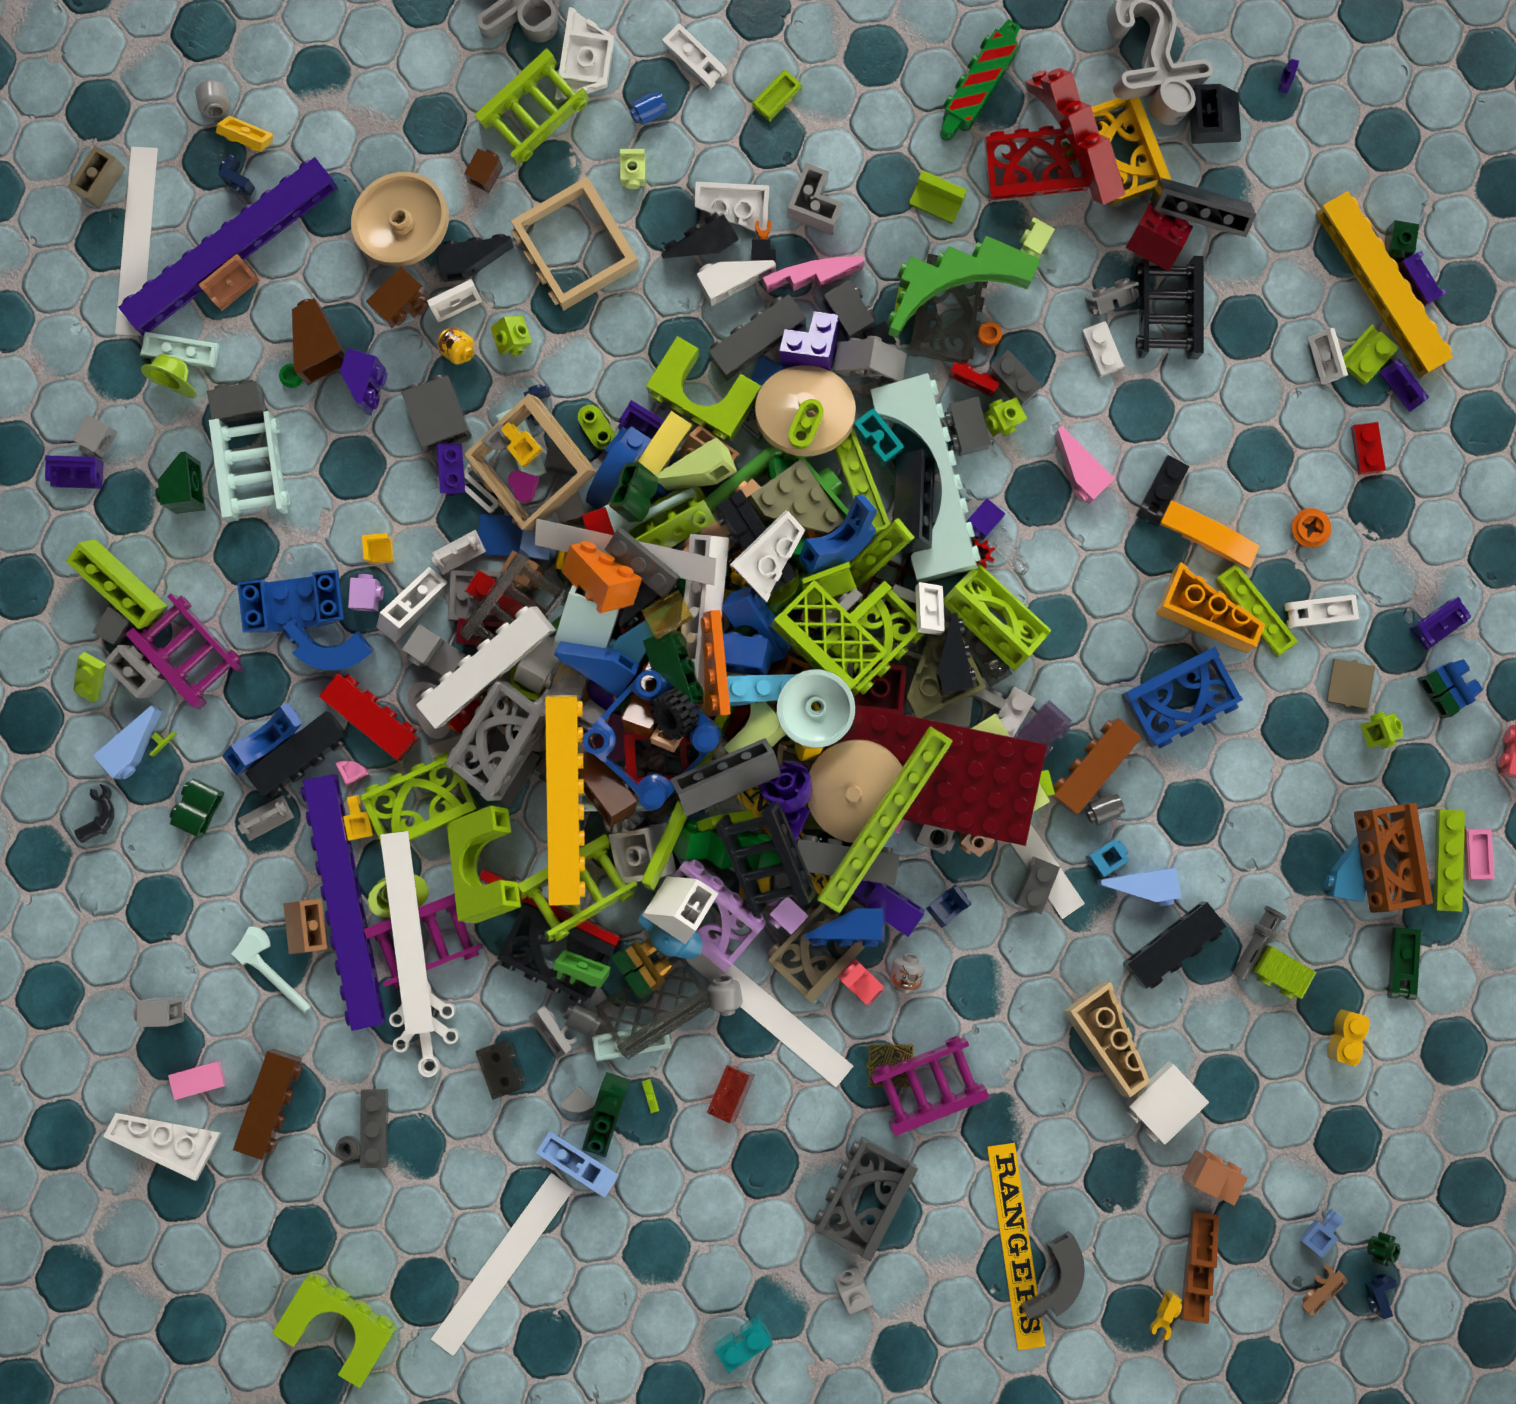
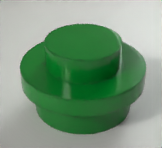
(289, 377)

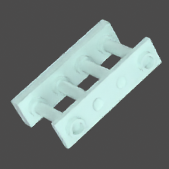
(225, 458)

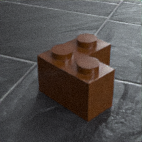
(398, 297)

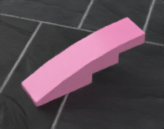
(822, 271)

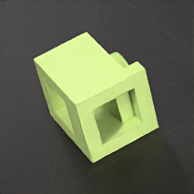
(633, 158)
(1036, 237)

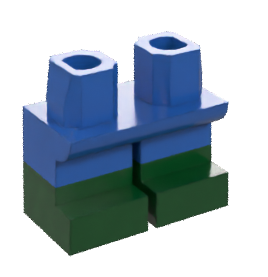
(1458, 692)

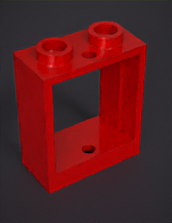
(630, 757)

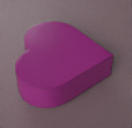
(523, 485)

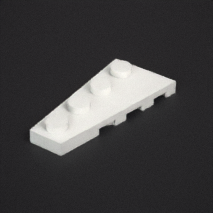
(169, 1144)

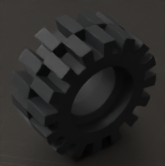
(674, 714)

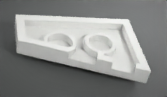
(739, 202)

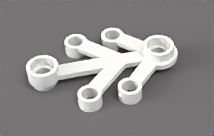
(425, 1038)

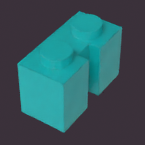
(884, 442)
(737, 1350)

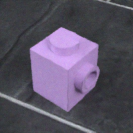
(365, 593)
(785, 914)

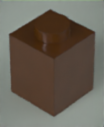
(483, 169)

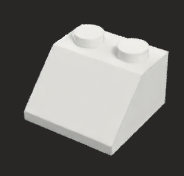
(635, 849)

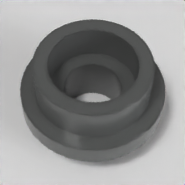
(342, 1151)

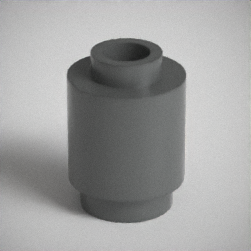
(1105, 809)
(582, 1019)

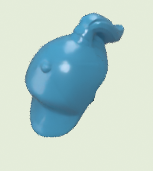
(670, 945)

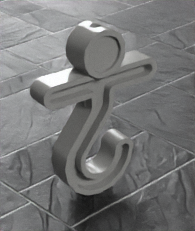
(536, 18)
(1160, 77)

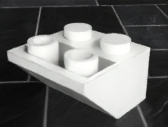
(680, 906)

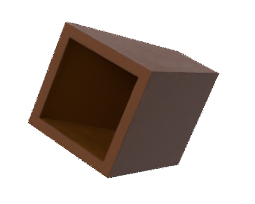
(315, 342)

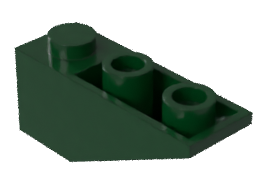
(672, 662)
(605, 1114)

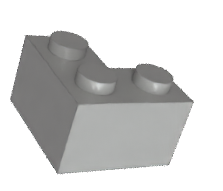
(810, 205)
(870, 359)
(430, 650)

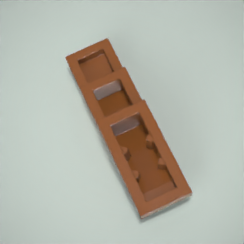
(1199, 1267)

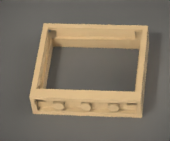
(594, 283)
(531, 405)

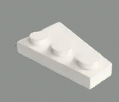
(766, 557)

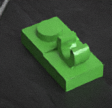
(581, 969)

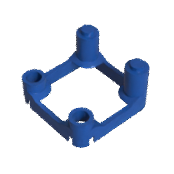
(653, 788)

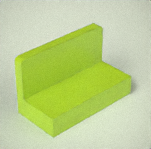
(937, 197)
(834, 581)

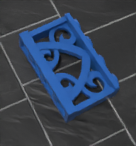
(1198, 666)

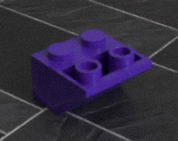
(364, 378)

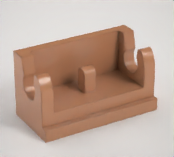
(229, 282)

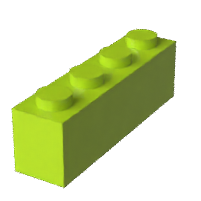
(116, 583)

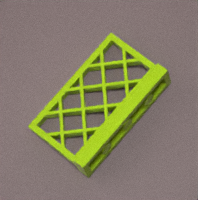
(809, 648)

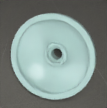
(818, 726)

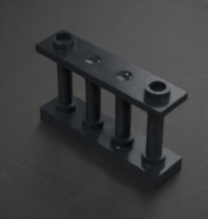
(1192, 319)
(782, 842)

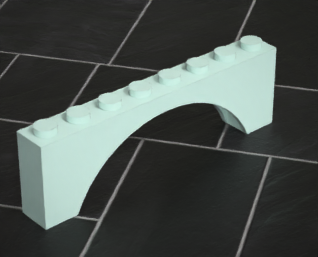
(915, 408)

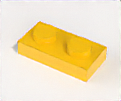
(244, 133)

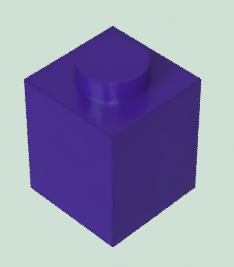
(985, 519)

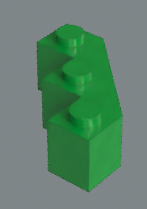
(698, 844)

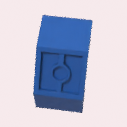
(310, 600)

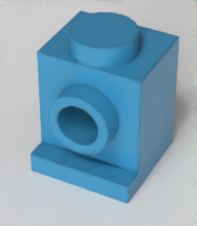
(1118, 854)

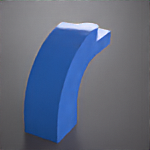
(606, 479)
(844, 542)
(323, 656)
(253, 748)

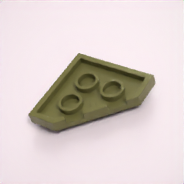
(801, 495)
(924, 690)

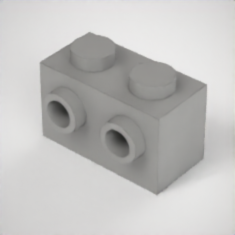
(134, 671)

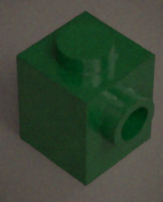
(1401, 240)

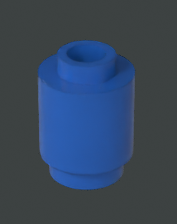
(648, 108)

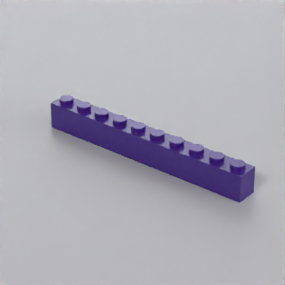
(239, 236)
(344, 902)

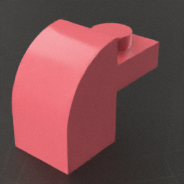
(861, 982)

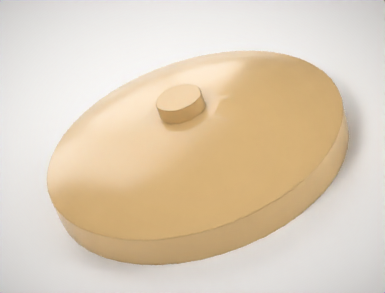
(400, 219)
(785, 392)
(850, 785)

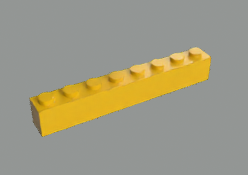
(1384, 284)
(563, 799)

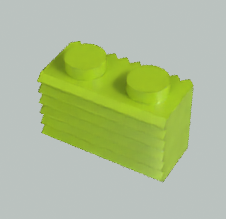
(1284, 972)

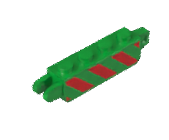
(981, 80)

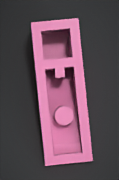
(1084, 471)

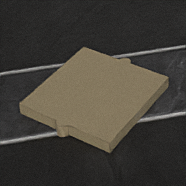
(1350, 683)

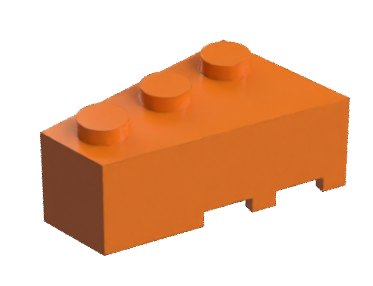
(601, 577)

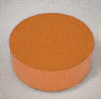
(989, 334)

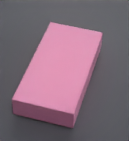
(1479, 854)
(197, 1080)

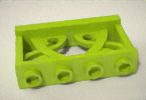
(874, 605)
(1006, 641)
(453, 807)

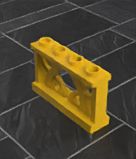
(1148, 147)

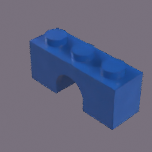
(748, 608)

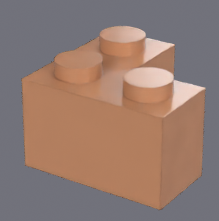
(1211, 1175)

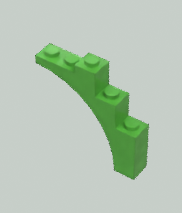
(989, 262)

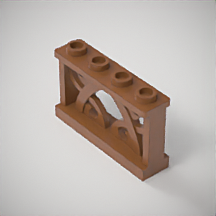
(1412, 869)

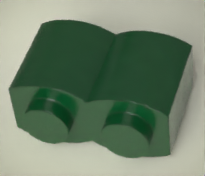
(634, 492)
(196, 807)

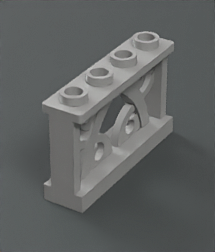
(475, 741)

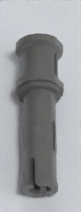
(1263, 933)

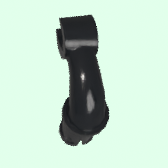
(103, 821)

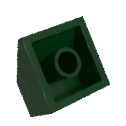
(181, 485)

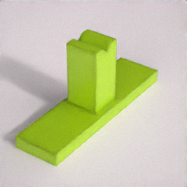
(161, 742)
(650, 1095)

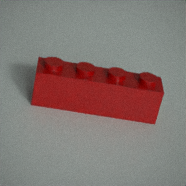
(370, 717)

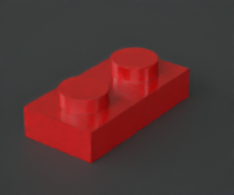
(966, 375)
(1368, 448)

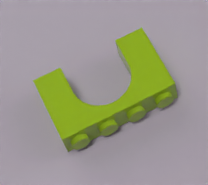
(722, 418)
(466, 840)
(370, 1329)

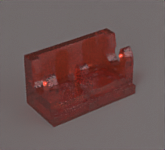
(730, 1094)

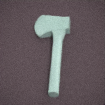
(619, 522)
(248, 952)

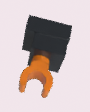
(761, 246)

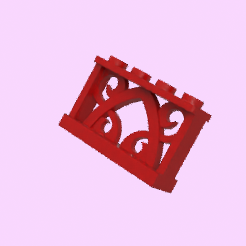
(1010, 186)

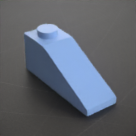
(127, 748)
(1153, 885)
(577, 1164)

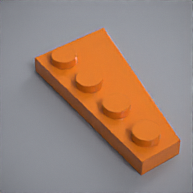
(714, 665)

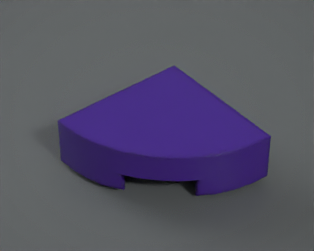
(1288, 75)

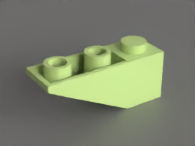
(700, 468)

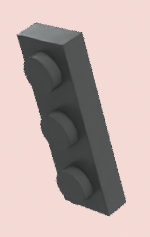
(643, 562)
(374, 1128)

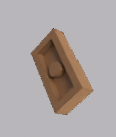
(1317, 1299)

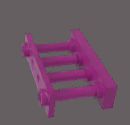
(161, 656)
(428, 914)
(949, 1103)

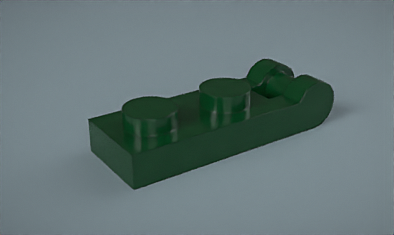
(1404, 963)

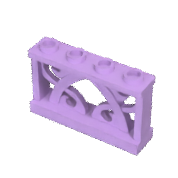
(728, 902)

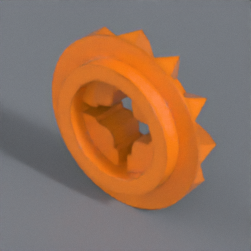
(1321, 524)

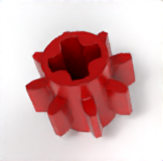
(984, 548)

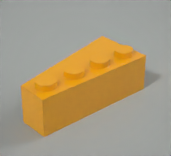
(1207, 611)

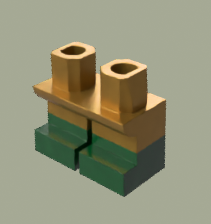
(640, 970)

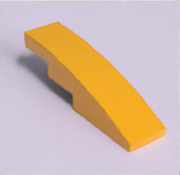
(1210, 534)

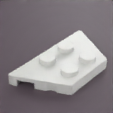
(584, 55)

